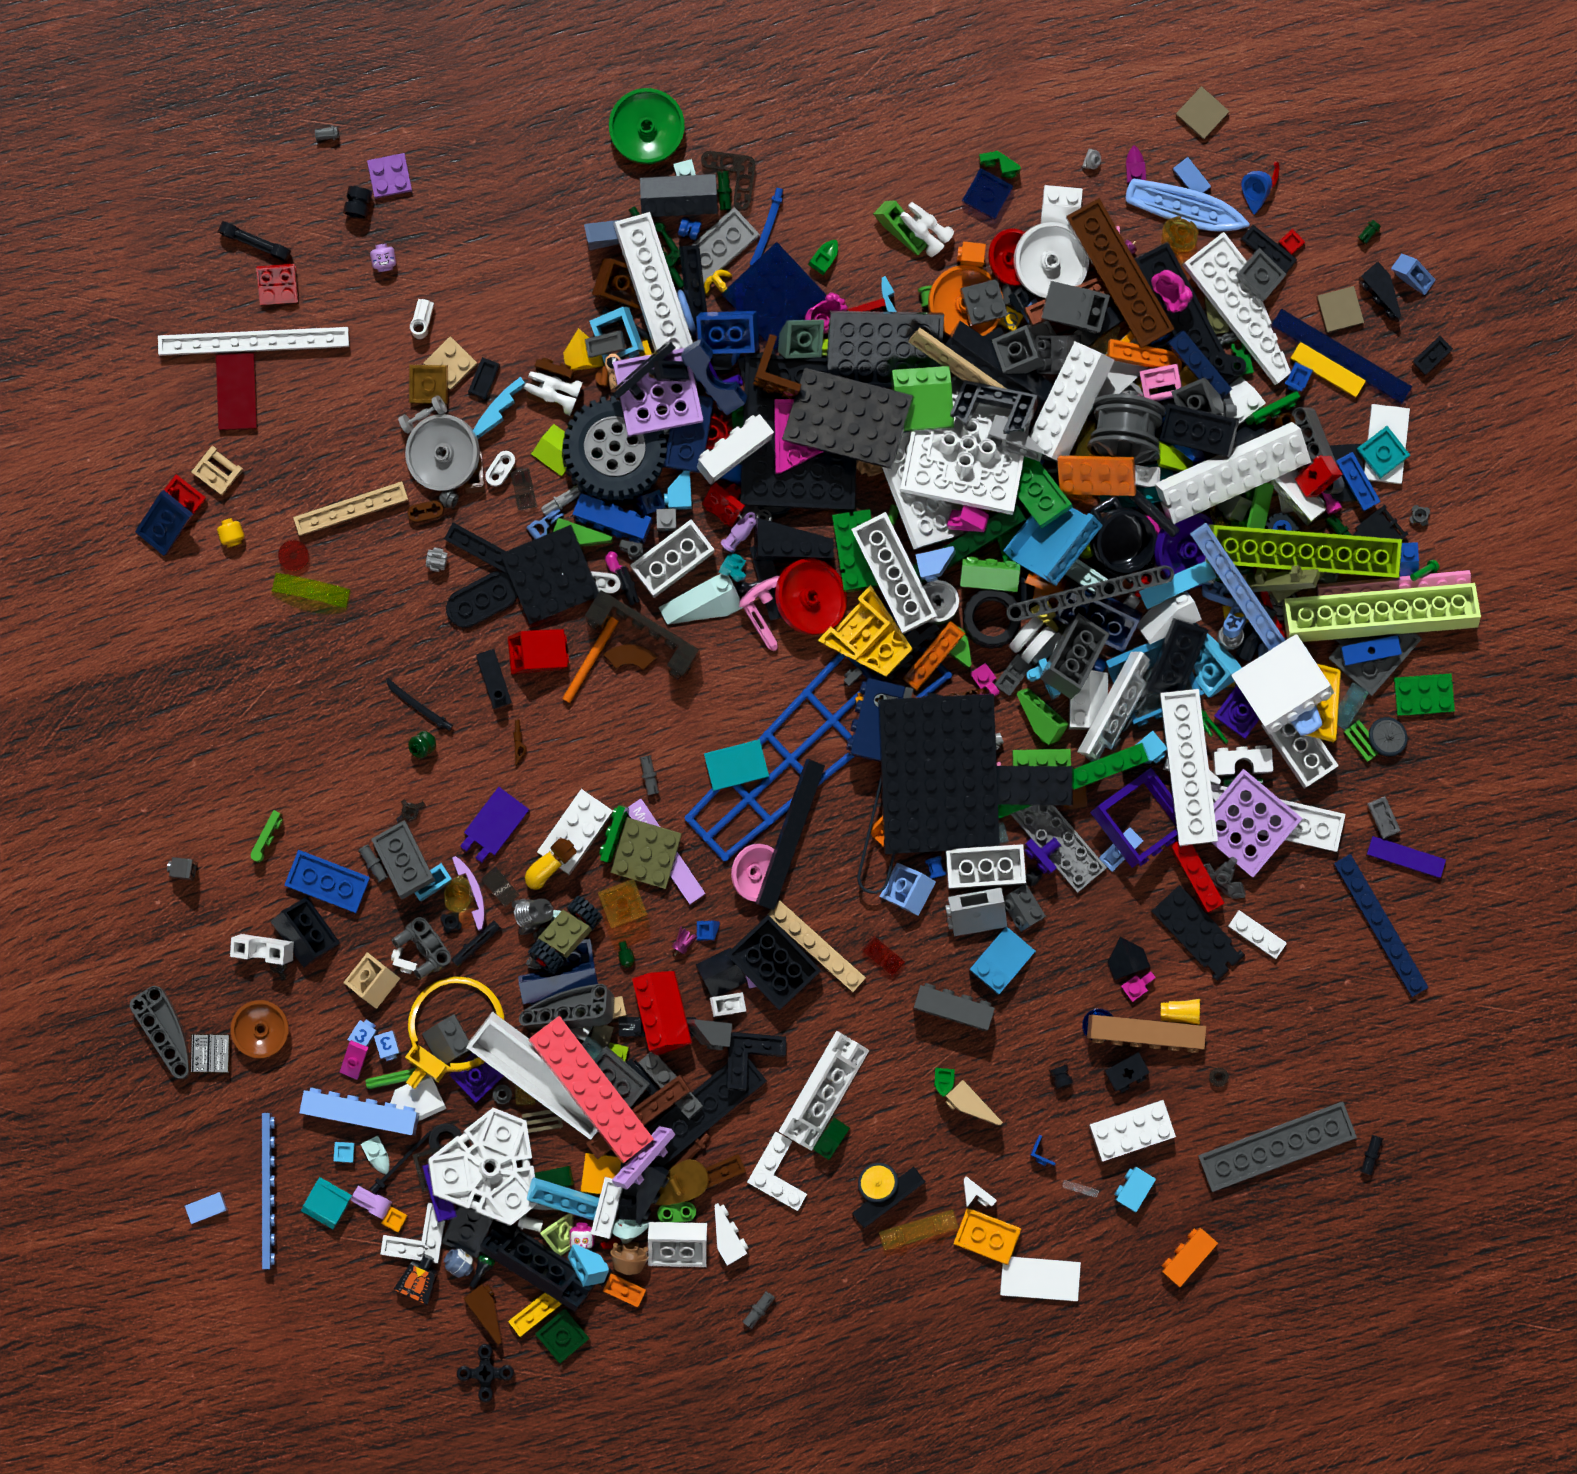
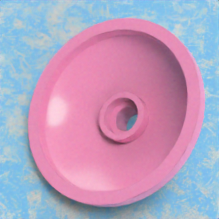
(756, 857)

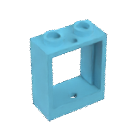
(613, 316)

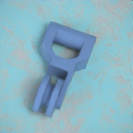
(554, 515)

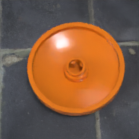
(947, 298)

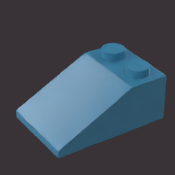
(1002, 960)

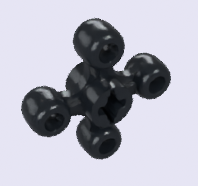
(495, 1373)

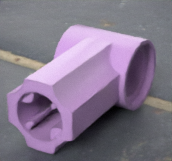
(373, 1203)

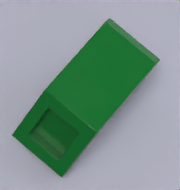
(1007, 166)

